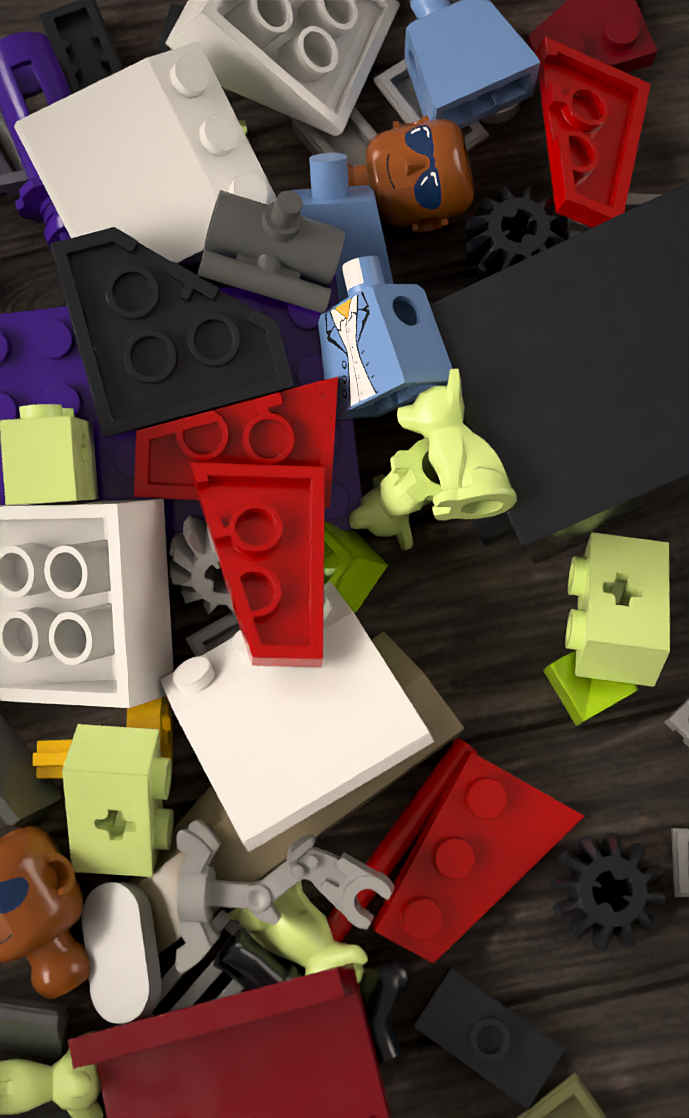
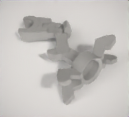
(200, 892)

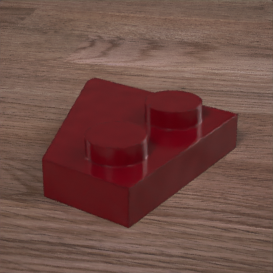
(601, 29)

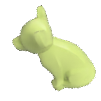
(467, 467)
(403, 491)
(301, 935)
(31, 1084)

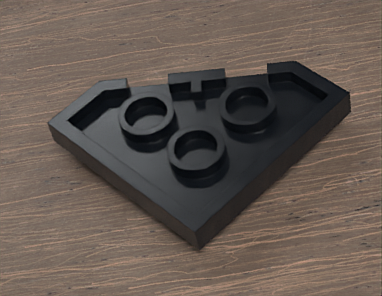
(161, 336)

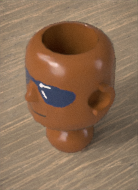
(417, 174)
(38, 908)

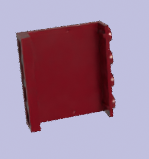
(248, 1055)

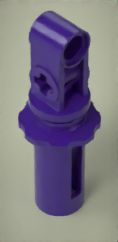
(28, 70)

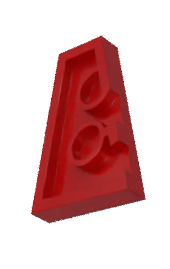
(591, 131)
(272, 429)
(271, 554)
(470, 855)

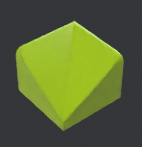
(350, 564)
(583, 695)

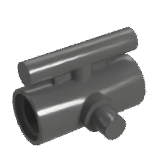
(272, 249)

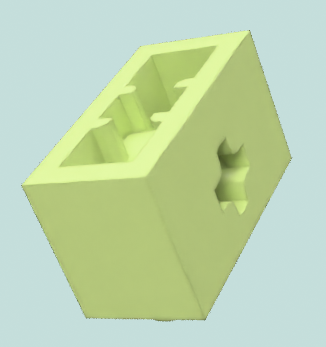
(48, 456)
(621, 610)
(115, 800)

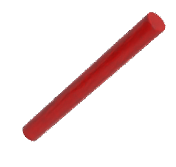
(404, 831)

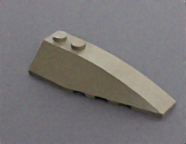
(232, 858)

